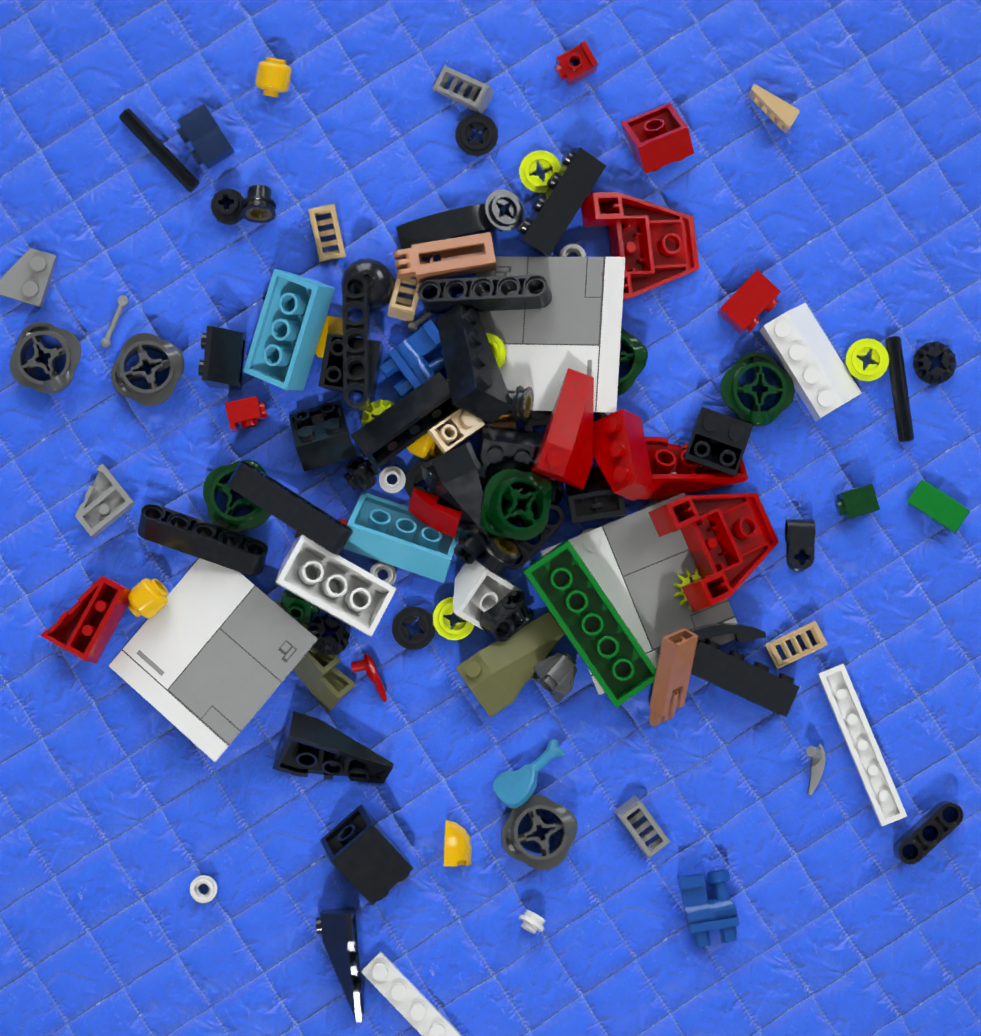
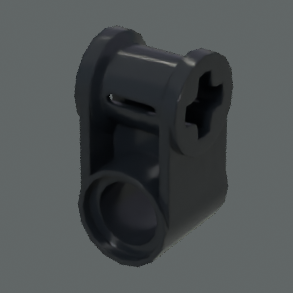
(799, 538)
(507, 617)

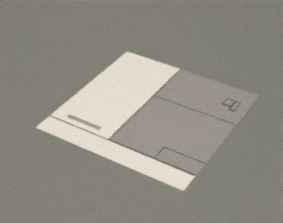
(572, 332)
(639, 576)
(213, 655)

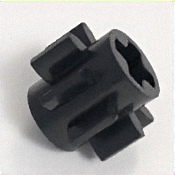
(361, 474)

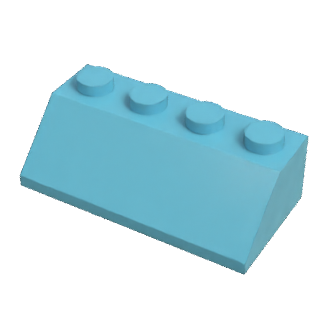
(288, 330)
(398, 538)

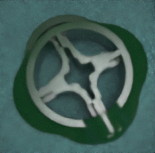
(636, 355)
(730, 388)
(214, 484)
(530, 510)

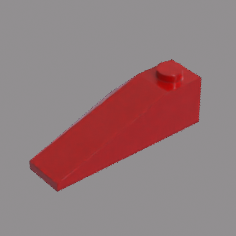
(568, 439)
(678, 475)

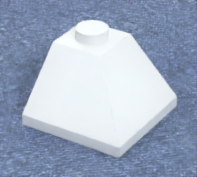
(478, 591)

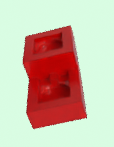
(439, 517)

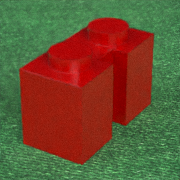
(749, 302)

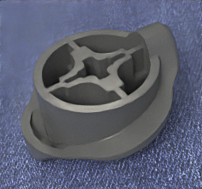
(139, 344)
(20, 368)
(565, 823)

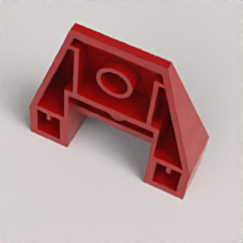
(652, 238)
(725, 538)

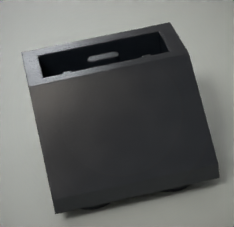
(222, 358)
(332, 365)
(321, 435)
(718, 441)
(595, 501)

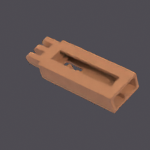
(457, 256)
(672, 675)

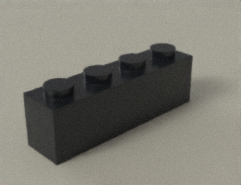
(561, 201)
(405, 421)
(744, 679)

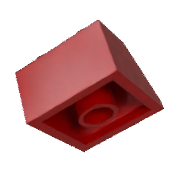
(658, 138)

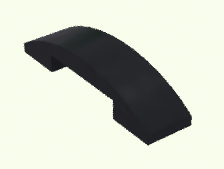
(445, 225)
(742, 632)

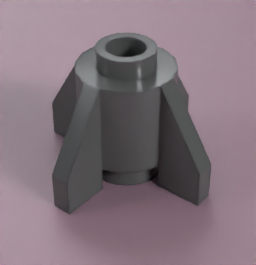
(556, 675)

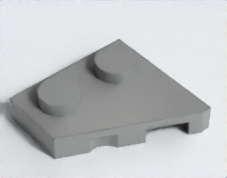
(29, 278)
(103, 503)

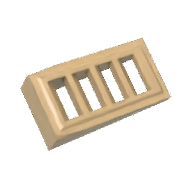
(776, 109)
(338, 241)
(401, 307)
(817, 634)

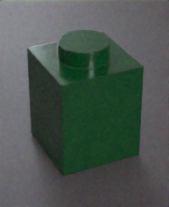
(857, 502)

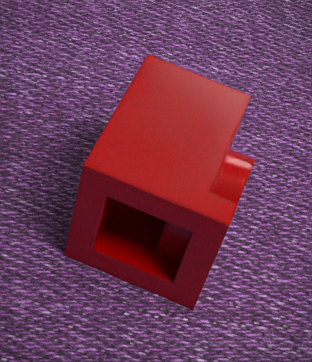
(575, 73)
(245, 412)

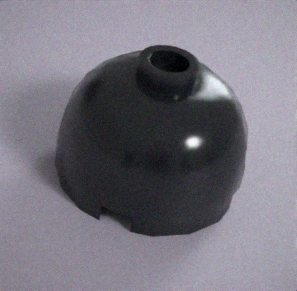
(378, 279)

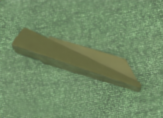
(322, 677)

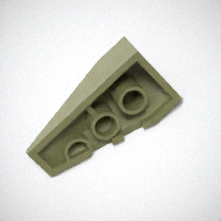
(506, 666)

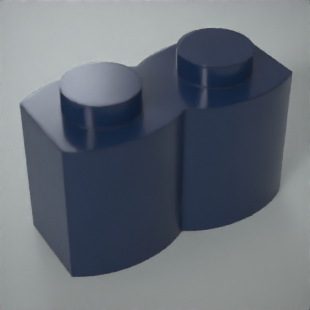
(205, 137)

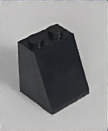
(366, 855)

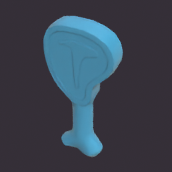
(517, 787)

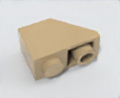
(455, 429)

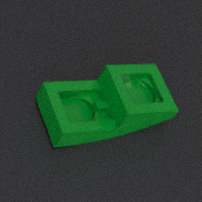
(938, 506)

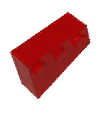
(623, 454)
(91, 620)

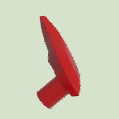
(372, 672)

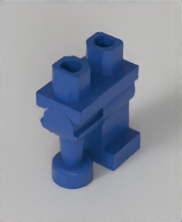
(410, 359)
(708, 914)

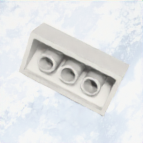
(810, 361)
(335, 585)

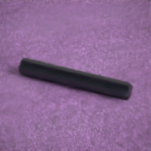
(159, 150)
(899, 389)

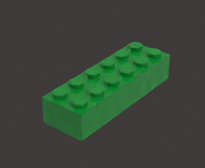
(591, 623)

